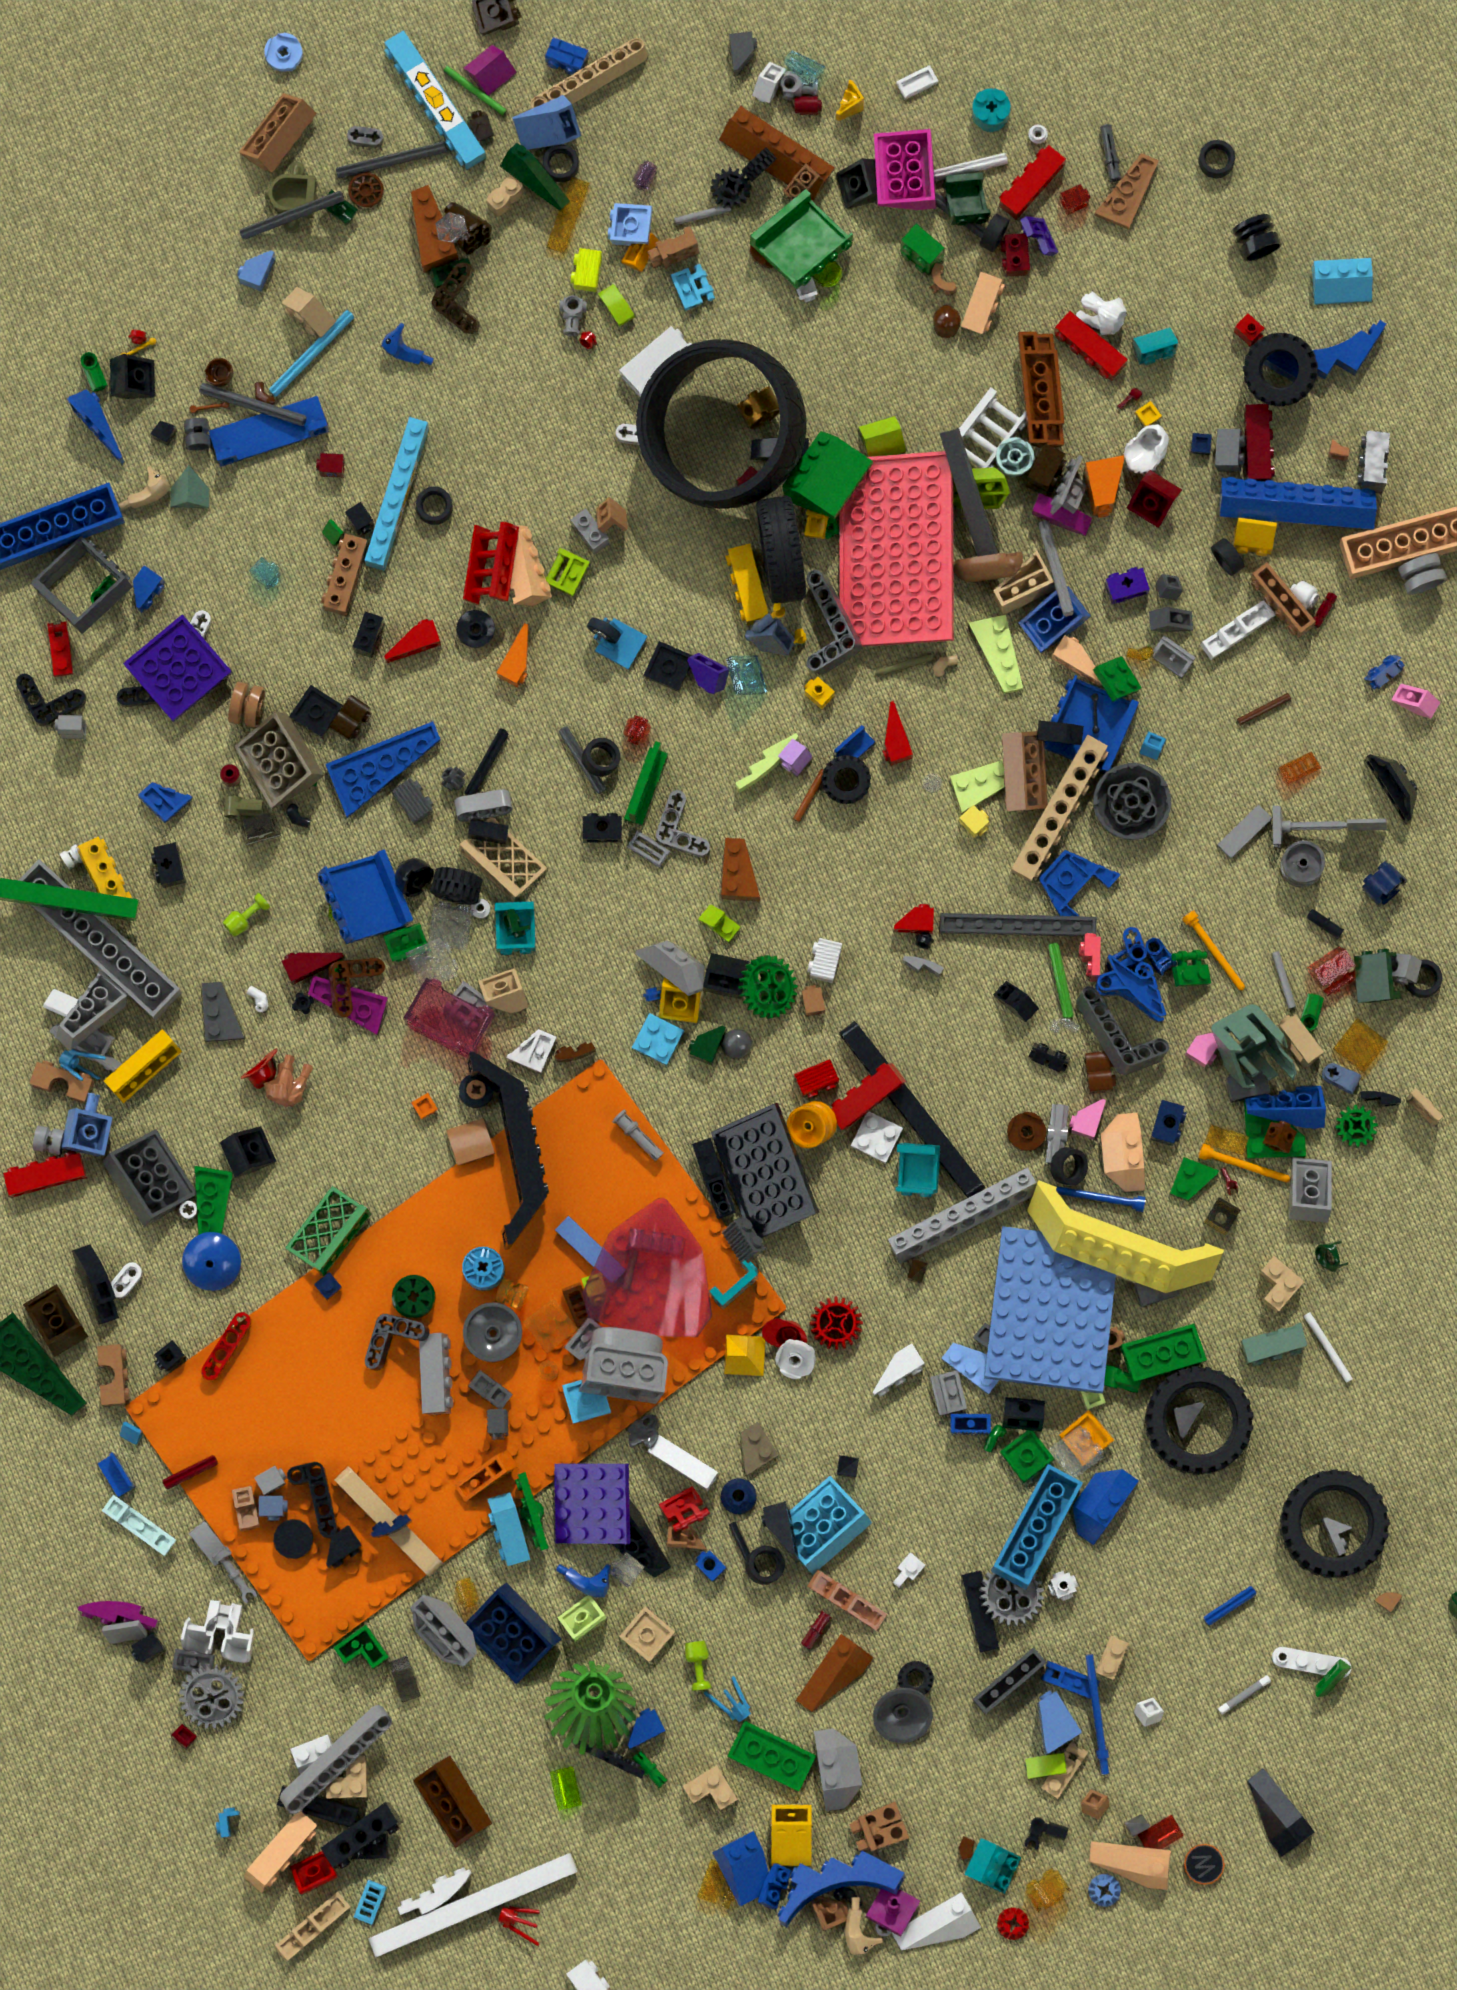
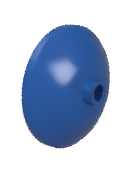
(221, 1252)

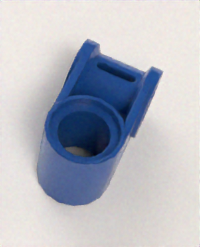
(1160, 957)

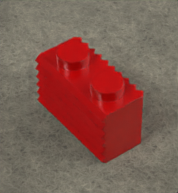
(816, 1079)

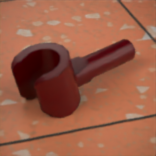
(1134, 393)
(1229, 1183)

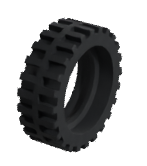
(1231, 1393)
(1374, 1509)

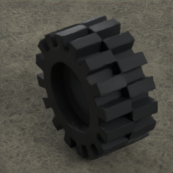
(758, 164)
(920, 1667)

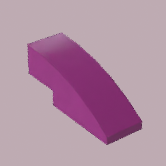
(1075, 522)

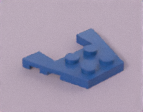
(1068, 876)

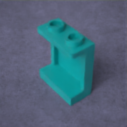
(510, 944)
(918, 1169)
(725, 1299)

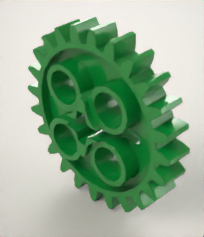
(782, 986)

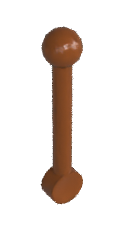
(194, 409)

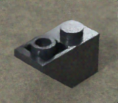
(1016, 1001)
(341, 1546)
(147, 1649)

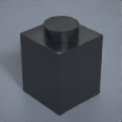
(360, 519)

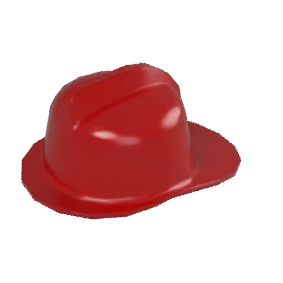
(262, 1072)
(779, 1331)

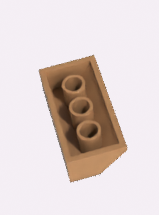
(278, 132)
(1024, 771)

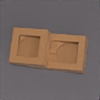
(245, 1508)

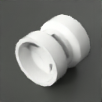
(65, 855)

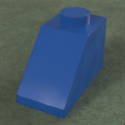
(645, 1728)

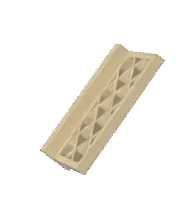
(494, 873)

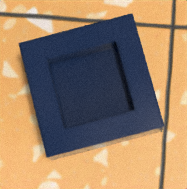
(1201, 443)
(328, 1286)

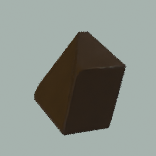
(917, 1271)

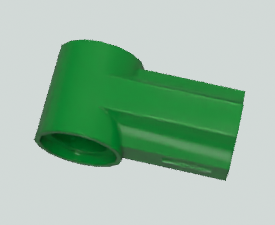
(93, 373)
(1312, 1010)
(1117, 1378)

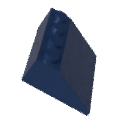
(512, 1633)

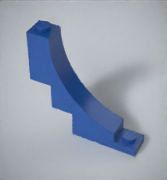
(1347, 355)

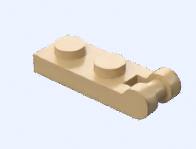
(1056, 1783)

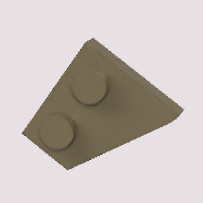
(756, 1448)

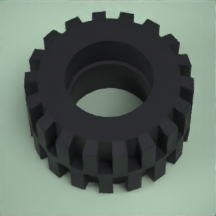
(860, 789)
(456, 885)

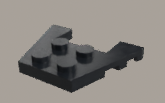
(615, 1760)

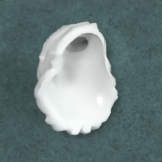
(1146, 449)

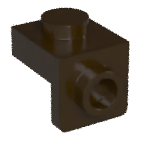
(480, 125)

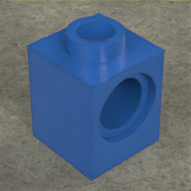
(711, 1574)

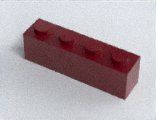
(1258, 442)

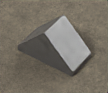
(1185, 1417)

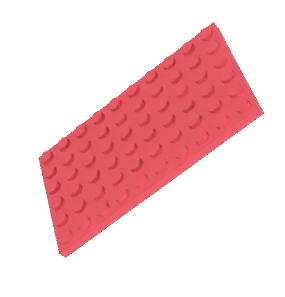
(899, 551)

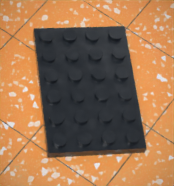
(765, 1171)

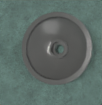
(484, 1320)
(906, 1724)

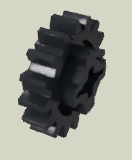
(725, 194)

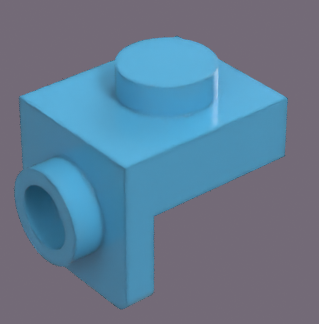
(223, 1825)

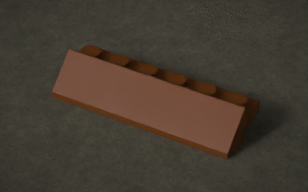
(750, 135)
(1041, 389)

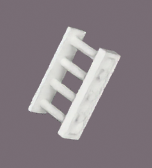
(978, 415)

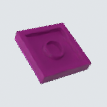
(893, 1910)

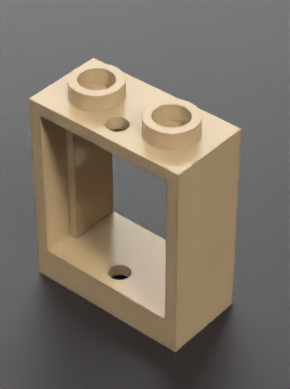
(1300, 1041)

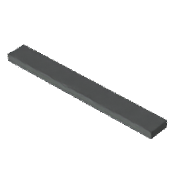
(968, 492)
(1017, 924)

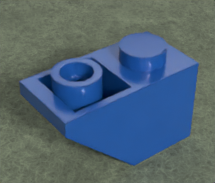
(146, 586)

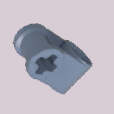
(1343, 1079)

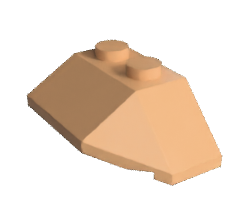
(1124, 1152)

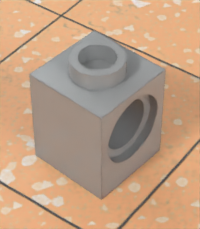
(271, 1480)

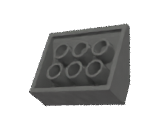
(149, 1177)

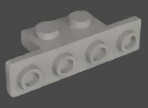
(1070, 490)
(96, 1043)

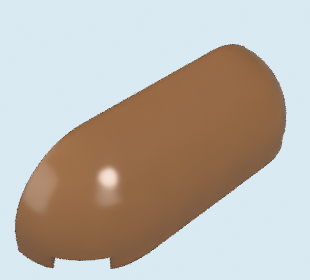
(988, 567)

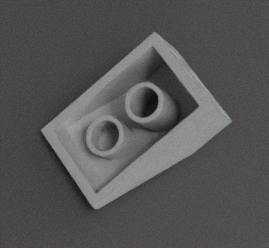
(1310, 1190)

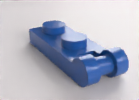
(1068, 1679)

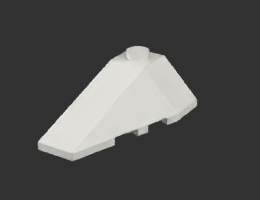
(942, 1923)

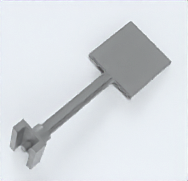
(1281, 826)

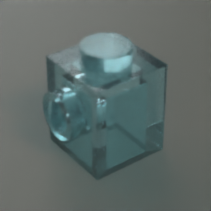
(265, 573)

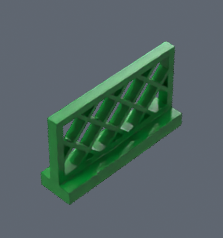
(646, 785)
(343, 1235)

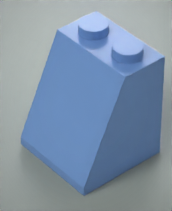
(1055, 1722)

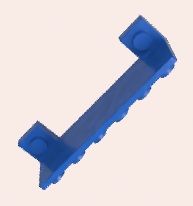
(266, 433)

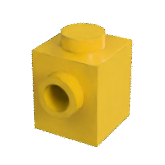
(819, 692)

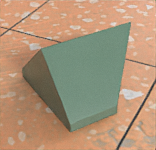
(189, 491)

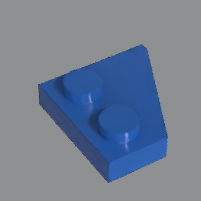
(163, 801)

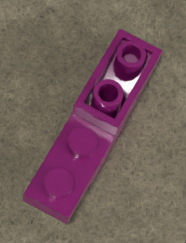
(111, 1611)

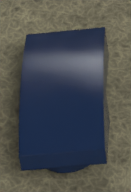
(384, 1529)

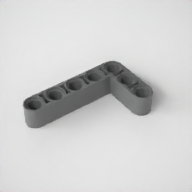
(835, 622)
(1112, 1039)

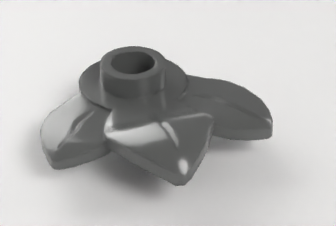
(644, 1431)

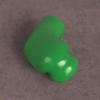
(992, 1438)

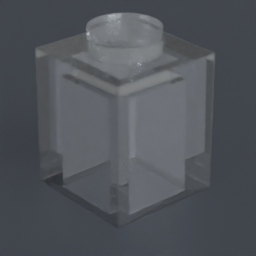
(451, 227)
(626, 1569)

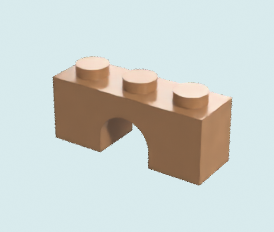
(46, 1075)
(115, 1392)

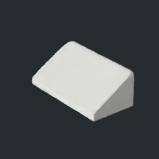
(60, 1002)

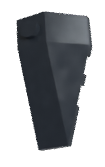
(643, 1545)
(1280, 1818)

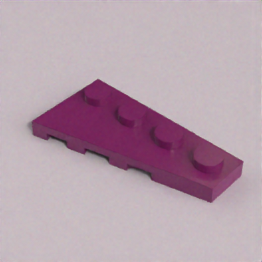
(367, 1006)

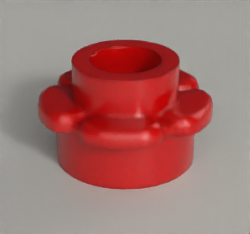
(137, 337)
(588, 340)

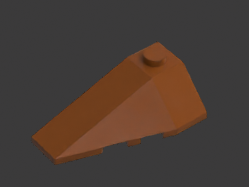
(838, 1669)

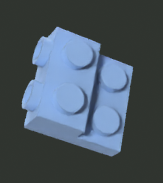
(630, 224)

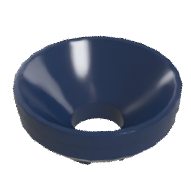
(742, 1506)

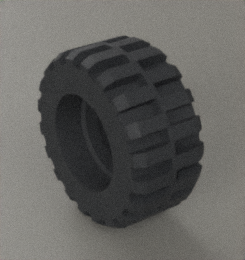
(1254, 369)

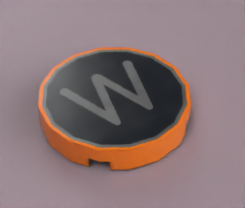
(1204, 1864)

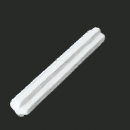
(971, 166)

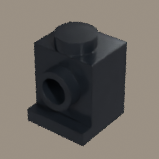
(174, 1350)

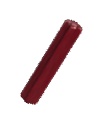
(190, 1472)

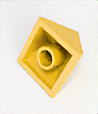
(744, 1355)

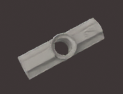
(1057, 1130)

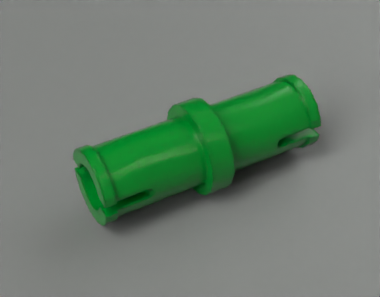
(650, 1769)

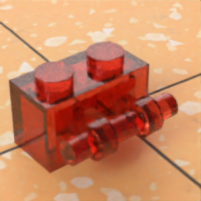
(1330, 967)

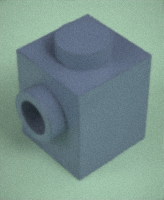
(272, 1507)

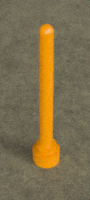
(1192, 920)
(1208, 1153)

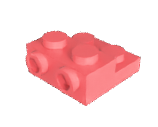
(1090, 953)

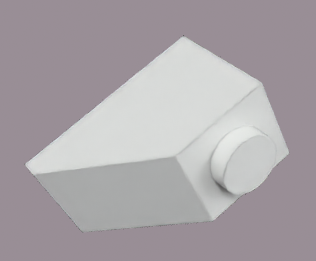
(768, 82)

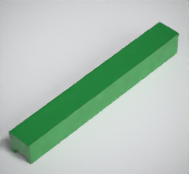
(68, 899)

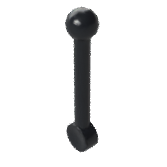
(1094, 698)

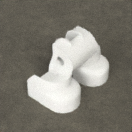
(235, 1646)

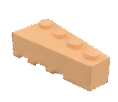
(280, 1851)

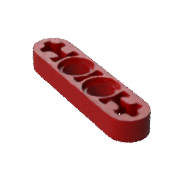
(223, 1344)

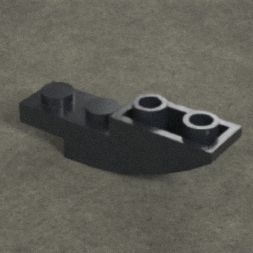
(713, 1178)
(97, 1283)

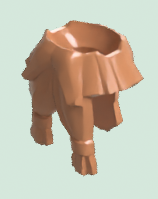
(284, 1088)

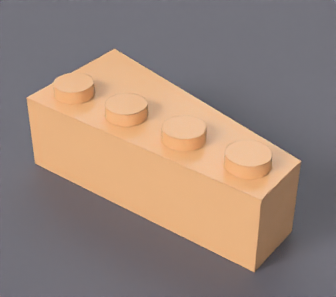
(528, 573)

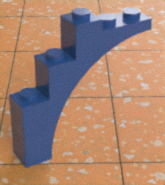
(810, 1884)

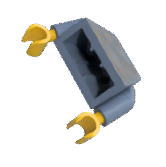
(772, 635)

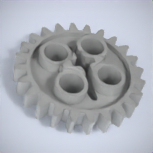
(993, 1595)
(204, 1680)

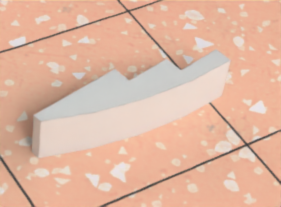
(1237, 629)

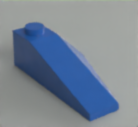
(1299, 1108)

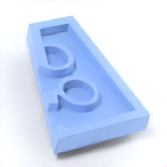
(969, 1364)

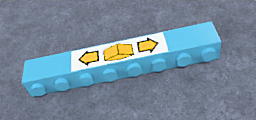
(435, 100)
(396, 493)

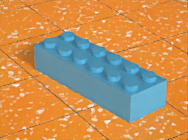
(1036, 1527)

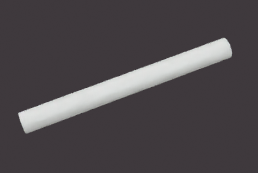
(1328, 1347)

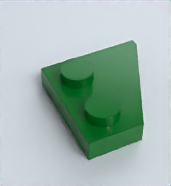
(1191, 1178)

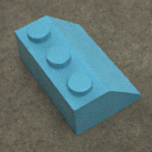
(1342, 281)

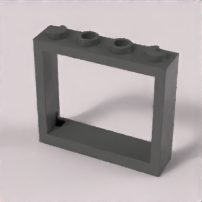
(63, 564)

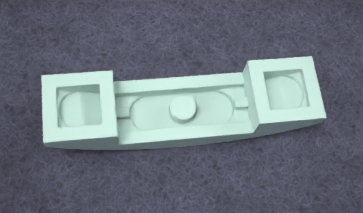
(139, 1525)

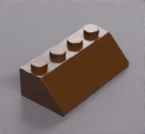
(452, 1801)

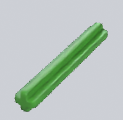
(1060, 979)

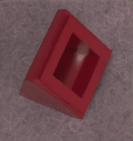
(183, 1736)

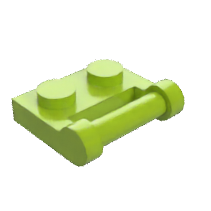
(572, 573)

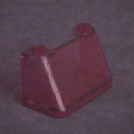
(448, 1019)

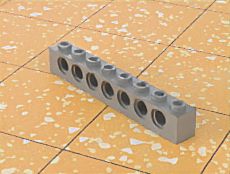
(963, 1216)

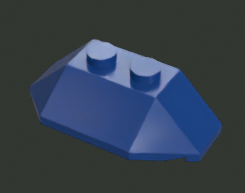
(1101, 1502)

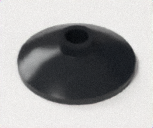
(471, 620)

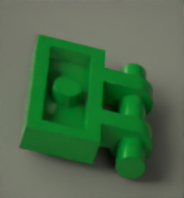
(1190, 974)

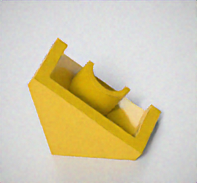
(851, 102)

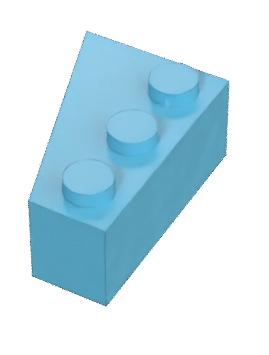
(508, 1529)

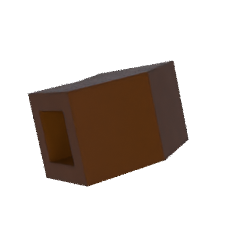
(965, 1848)

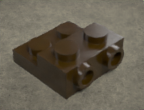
(495, 15)

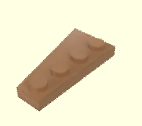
(1126, 197)

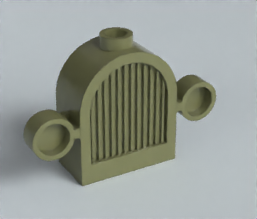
(292, 191)

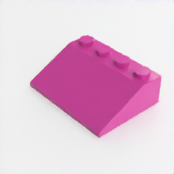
(905, 169)

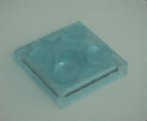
(746, 675)

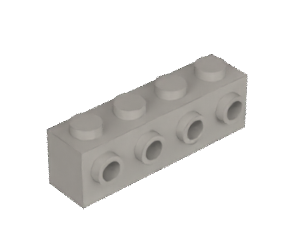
(435, 1374)

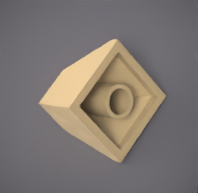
(504, 992)

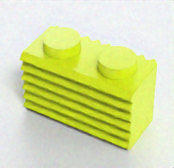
(587, 270)

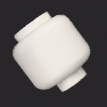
(1305, 594)

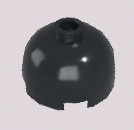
(413, 876)

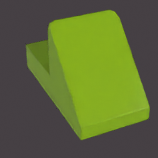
(719, 923)

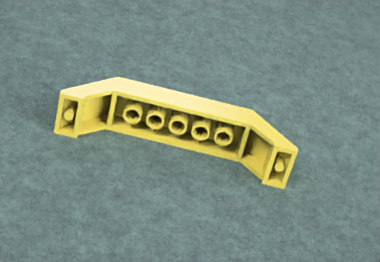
(1119, 1249)

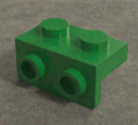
(404, 941)

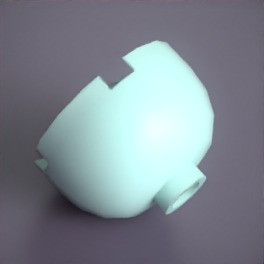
(1014, 449)

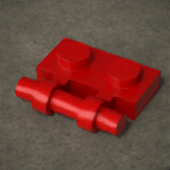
(681, 1504)

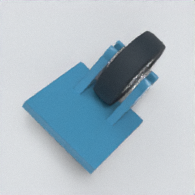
(616, 640)

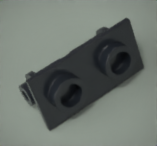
(1056, 1058)

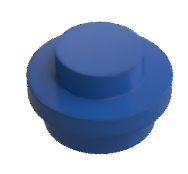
(652, 994)

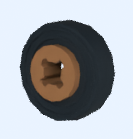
(473, 1096)

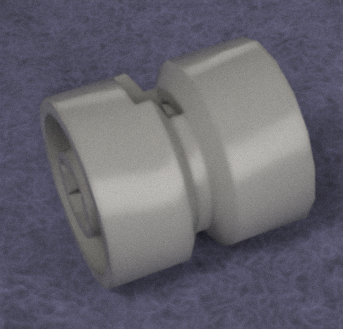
(42, 1139)

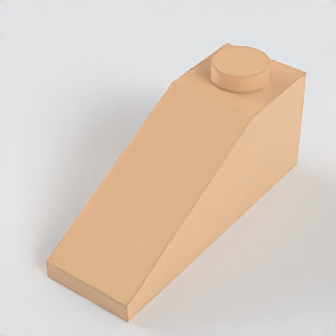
(1075, 658)

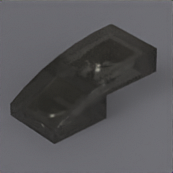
(404, 1679)

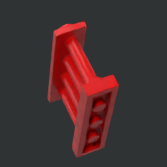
(503, 563)

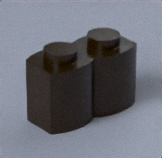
(350, 718)

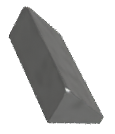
(191, 1660)

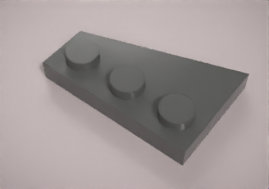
(219, 1016)

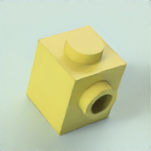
(975, 821)

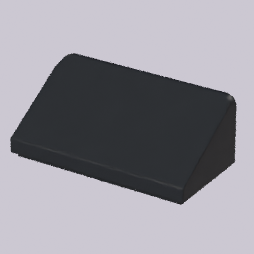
(488, 831)

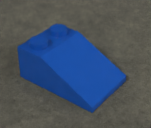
(1047, 623)
(743, 1867)

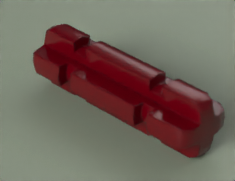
(1324, 609)

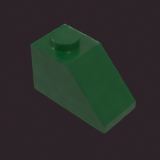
(707, 1045)

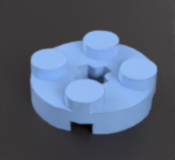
(286, 62)

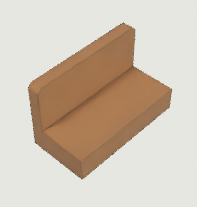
(611, 513)

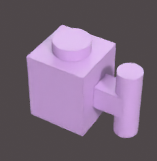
(795, 757)

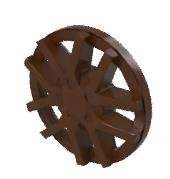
(365, 190)

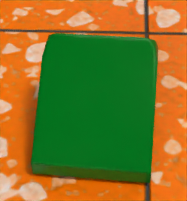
(333, 532)

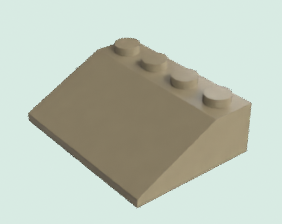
(279, 759)

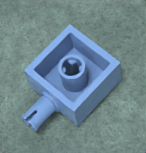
(94, 1123)

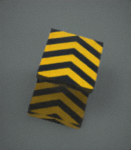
(1228, 1209)

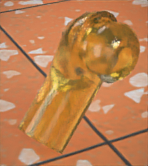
(1140, 654)

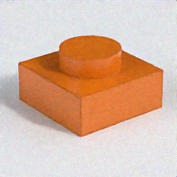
(424, 1106)

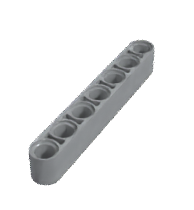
(335, 1759)

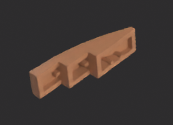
(847, 1600)

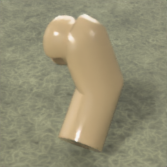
(942, 663)

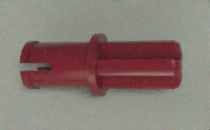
(815, 1630)

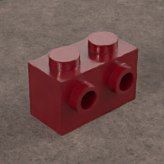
(1016, 255)

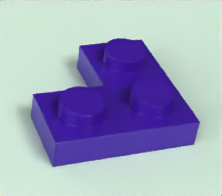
(1038, 229)

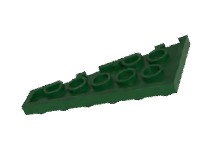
(32, 1367)

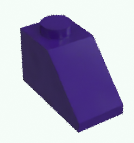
(708, 673)

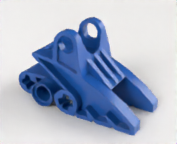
(1130, 985)

